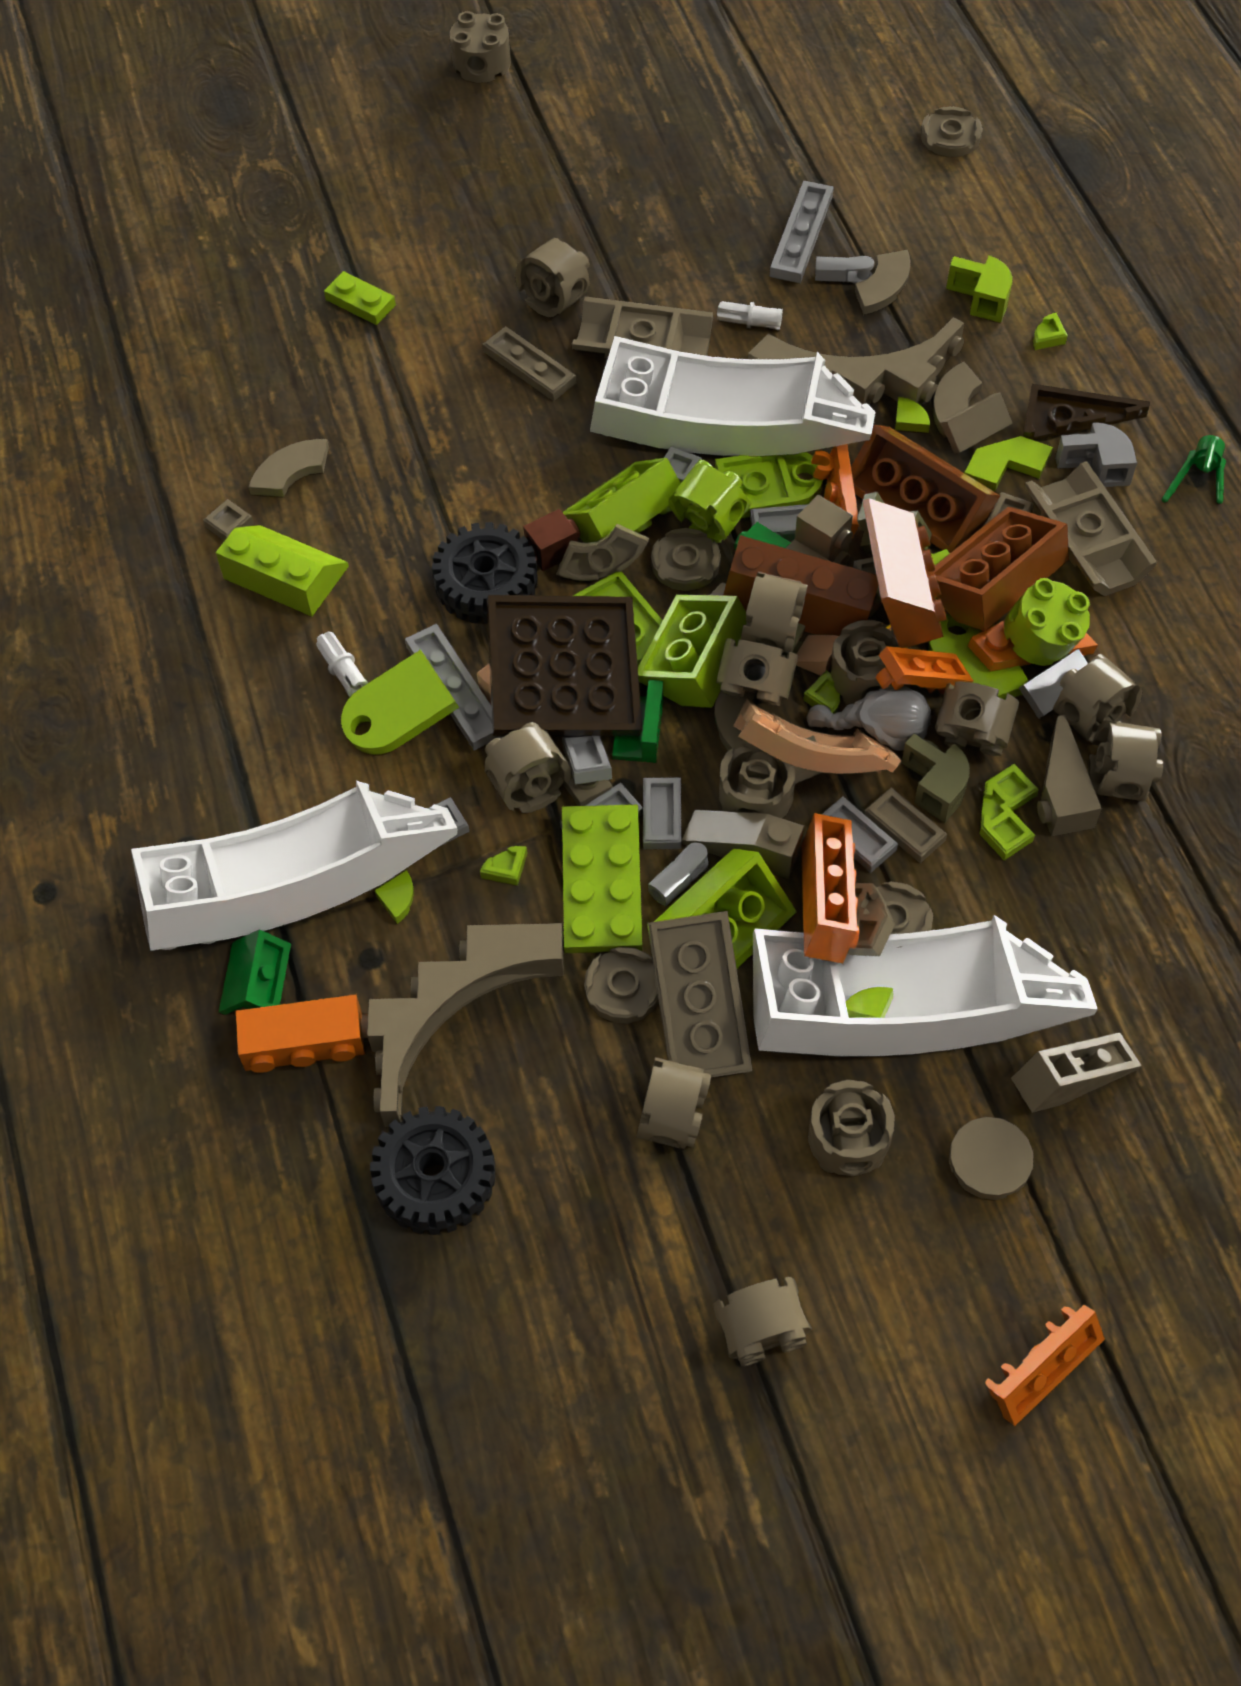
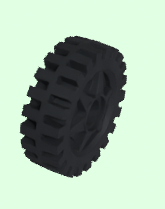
(482, 565)
(440, 1199)

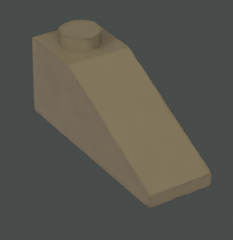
(1067, 793)
(771, 836)
(1073, 1070)

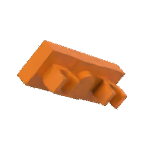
(840, 486)
(920, 668)
(1047, 1363)

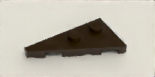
(1064, 411)

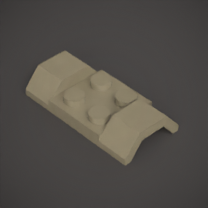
(651, 324)
(1098, 531)

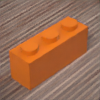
(299, 1033)

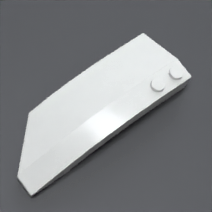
(725, 403)
(282, 868)
(947, 987)

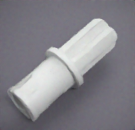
(750, 315)
(340, 662)

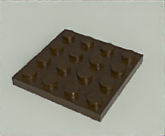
(563, 665)

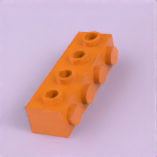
(829, 889)

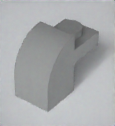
(1105, 450)

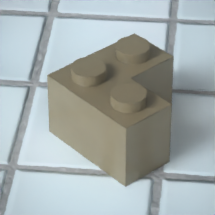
(823, 531)

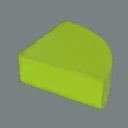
(1049, 333)
(911, 416)
(823, 693)
(505, 866)
(397, 896)
(870, 1003)

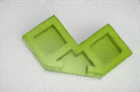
(1016, 453)
(998, 822)

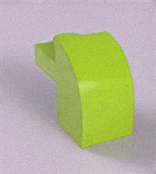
(986, 282)

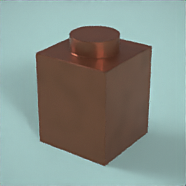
(551, 537)

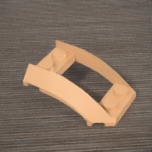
(828, 754)

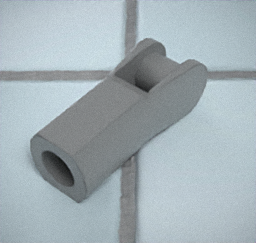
(843, 269)
(679, 873)

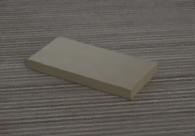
(700, 993)

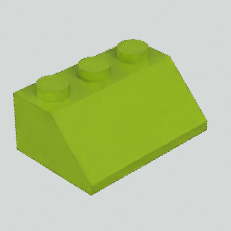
(626, 500)
(279, 567)
(691, 647)
(744, 889)

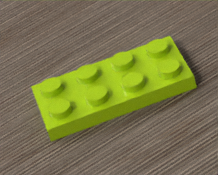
(601, 878)

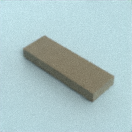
(529, 363)

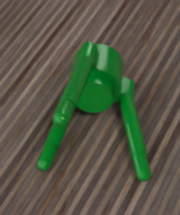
(1207, 458)

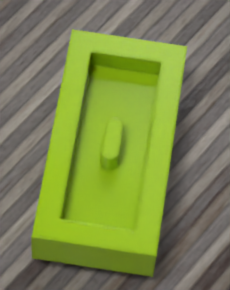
(360, 298)

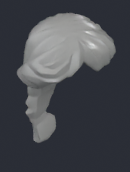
(884, 713)

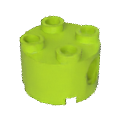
(710, 500)
(1047, 622)

